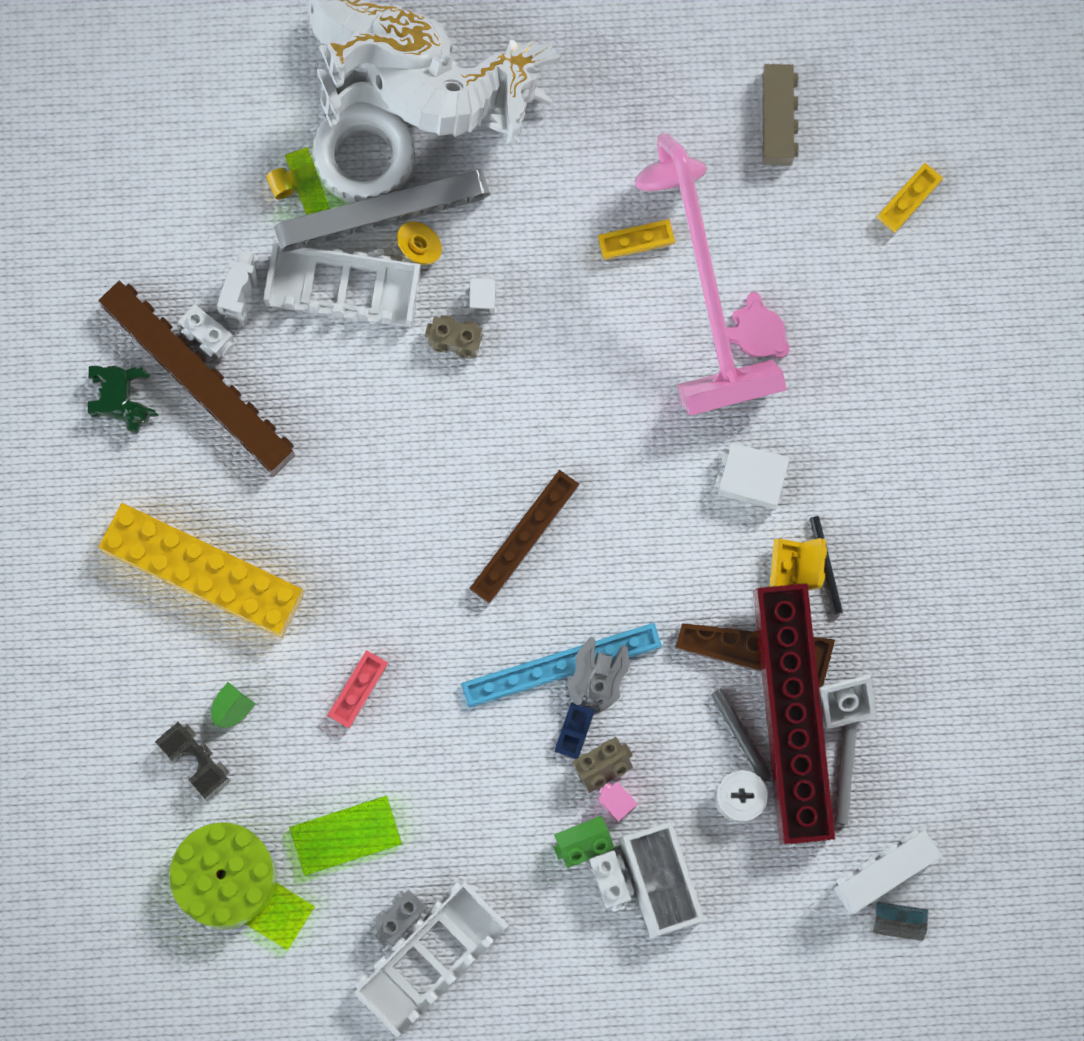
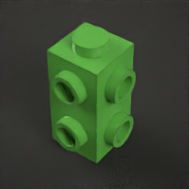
(583, 842)

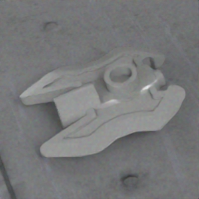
(598, 676)

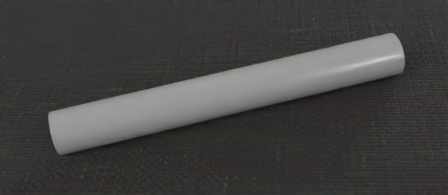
(845, 774)

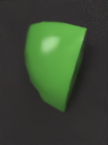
(230, 706)

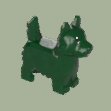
(115, 396)

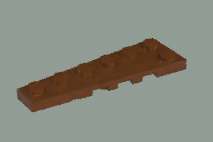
(740, 647)

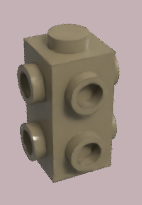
(454, 336)
(603, 764)

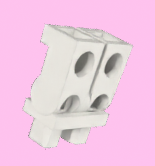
(237, 289)

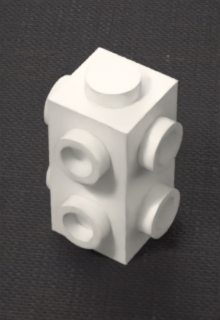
(207, 332)
(610, 880)

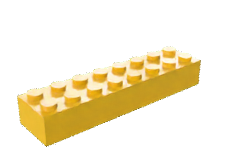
(201, 570)

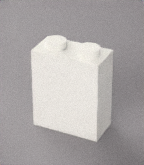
(752, 475)

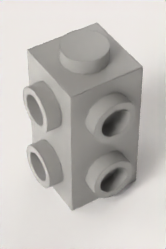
(399, 919)

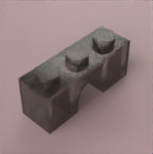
(180, 742)

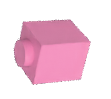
(616, 801)

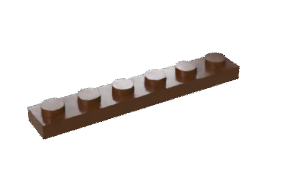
(524, 537)

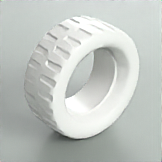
(355, 120)

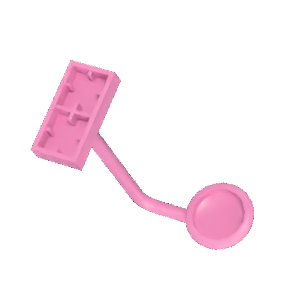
(731, 383)

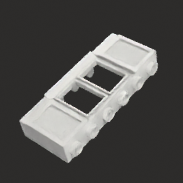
(293, 274)
(472, 925)

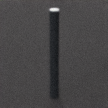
(829, 575)

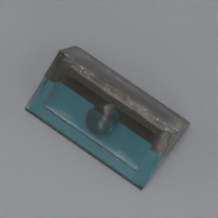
(900, 921)

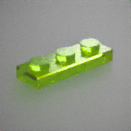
(306, 181)

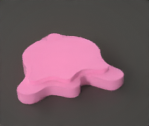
(758, 330)

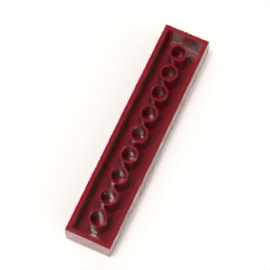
(793, 714)

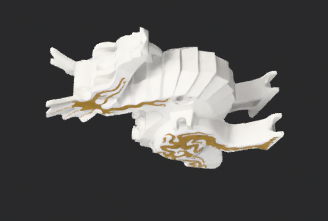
(413, 73)

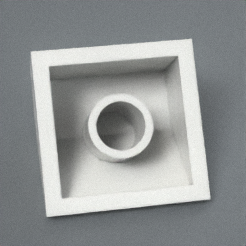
(847, 702)

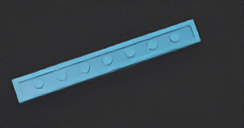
(554, 666)

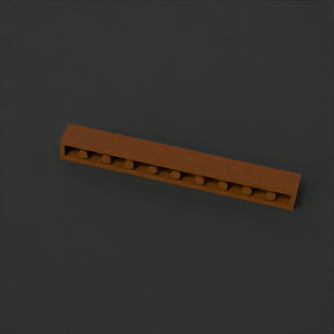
(197, 378)

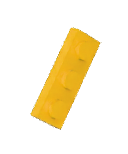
(910, 197)
(636, 239)

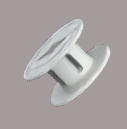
(750, 785)

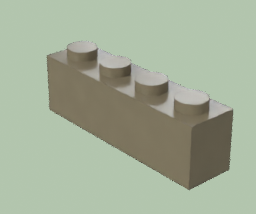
(778, 114)

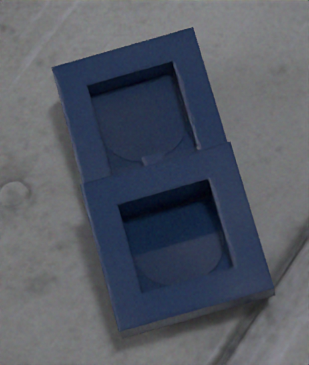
(574, 730)

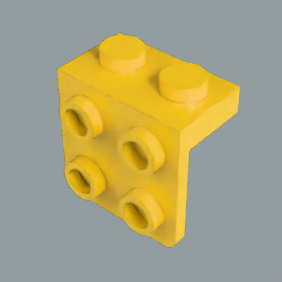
(798, 563)

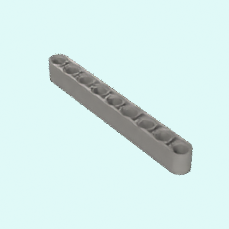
(381, 211)

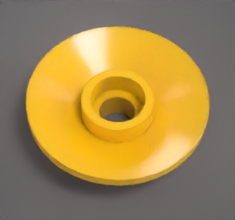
(419, 243)

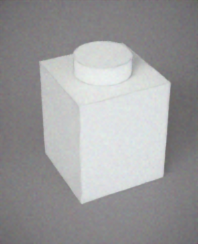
(482, 295)

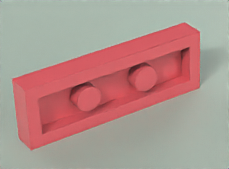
(357, 689)

